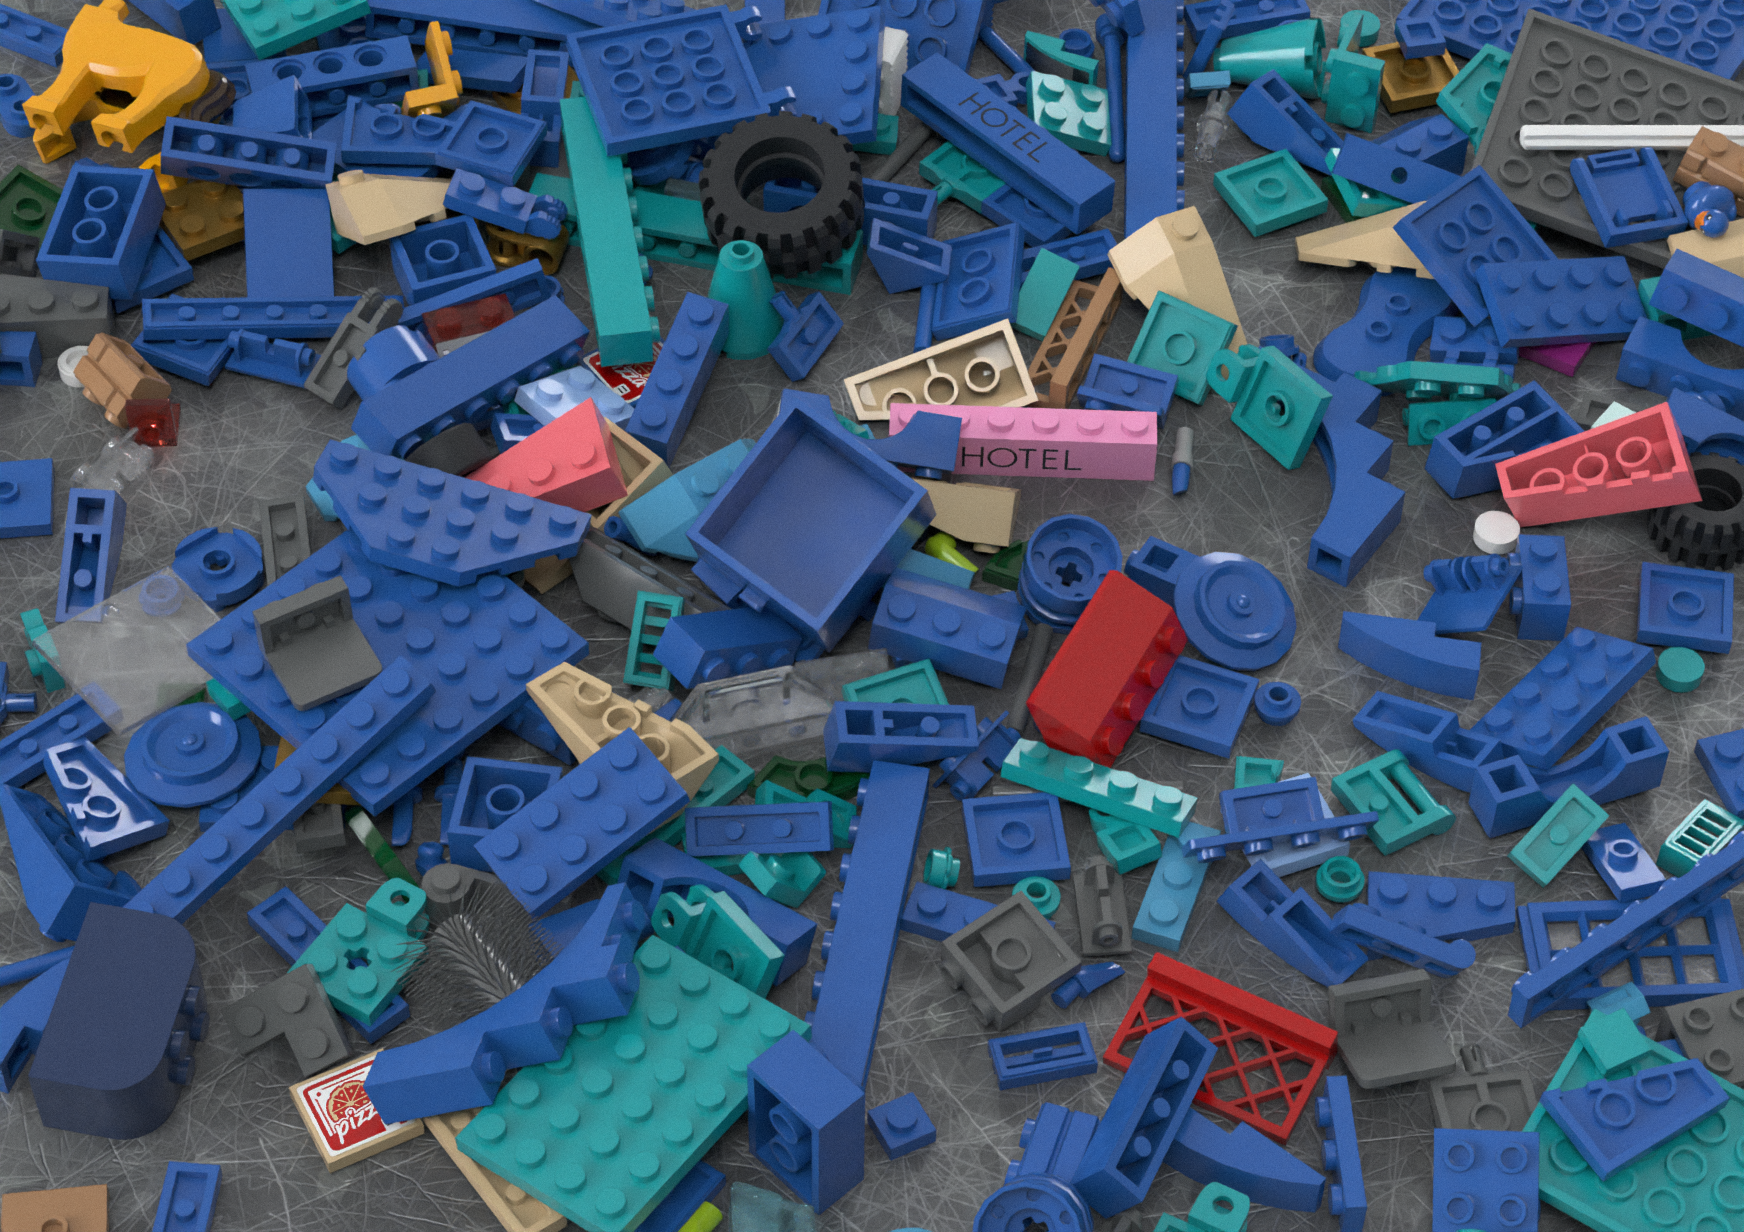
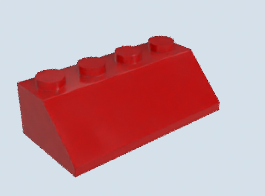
(1107, 671)

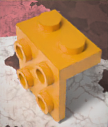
(444, 96)

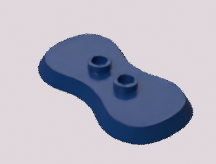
(1388, 326)

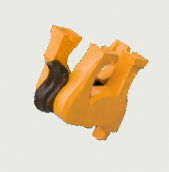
(126, 85)

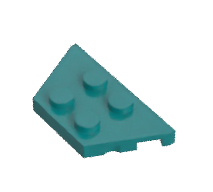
(1430, 379)

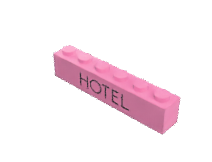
(1046, 441)

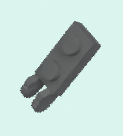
(330, 372)

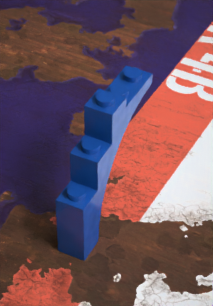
(1356, 459)
(528, 1027)

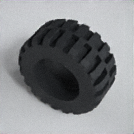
(784, 149)

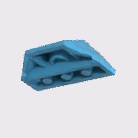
(669, 509)

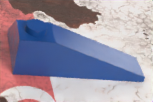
(53, 867)

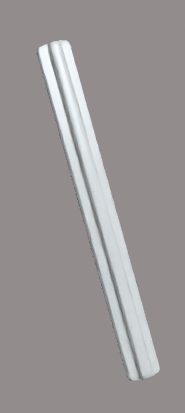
(1619, 136)

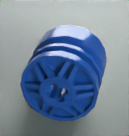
(1068, 551)
(1038, 1196)

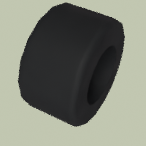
(453, 451)

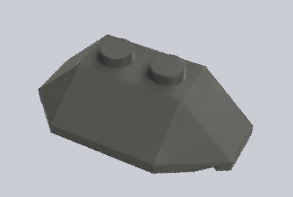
(613, 574)

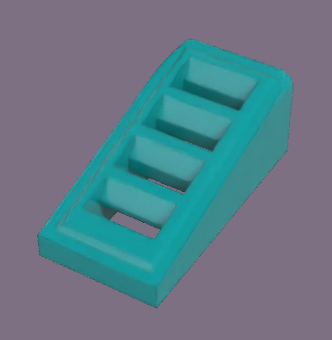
(635, 656)
(1680, 860)

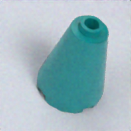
(1289, 49)
(746, 285)

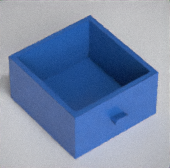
(811, 524)

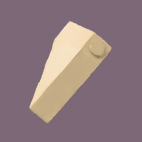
(384, 206)
(1180, 260)
(965, 371)

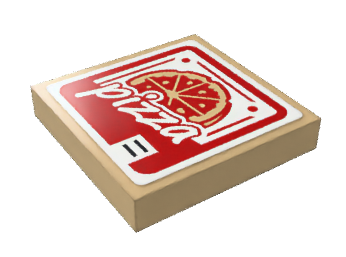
(343, 1117)

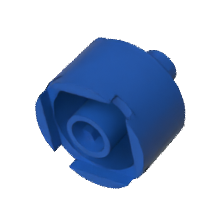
(389, 359)

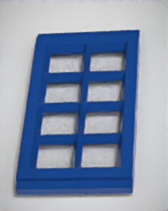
(1680, 966)

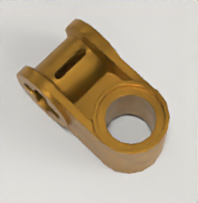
(525, 247)

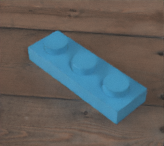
(1172, 892)

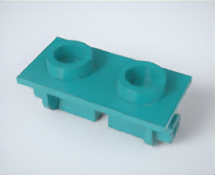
(1433, 418)

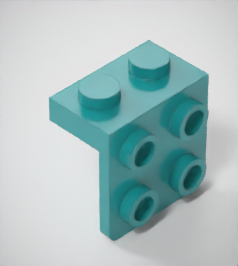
(1354, 83)

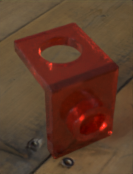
(155, 420)

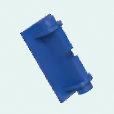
(279, 361)
(966, 771)

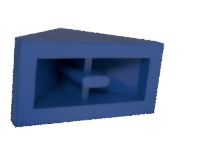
(906, 258)

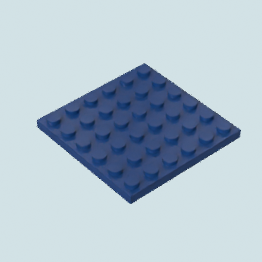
(468, 640)

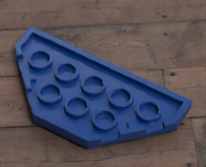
(441, 521)

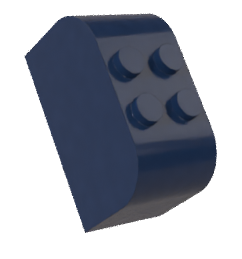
(121, 1026)

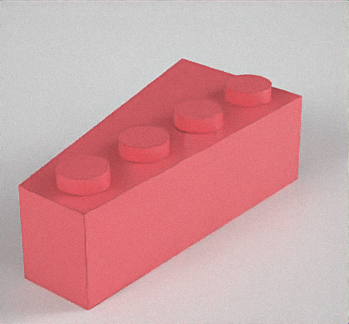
(562, 463)
(1602, 471)

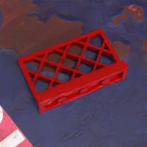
(1249, 1018)

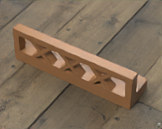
(1081, 348)

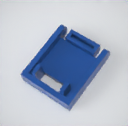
(1623, 192)

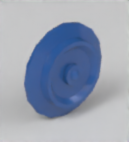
(1234, 611)
(192, 755)

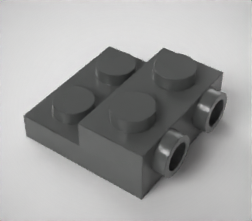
(1007, 961)

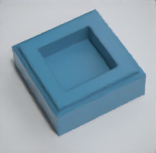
(1203, 83)

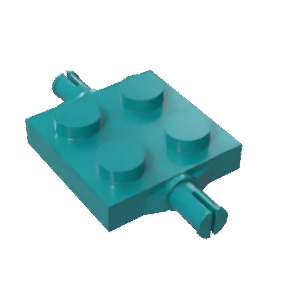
(959, 176)

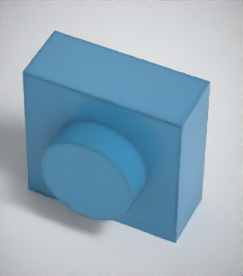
(1624, 997)

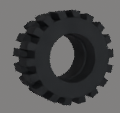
(1707, 530)

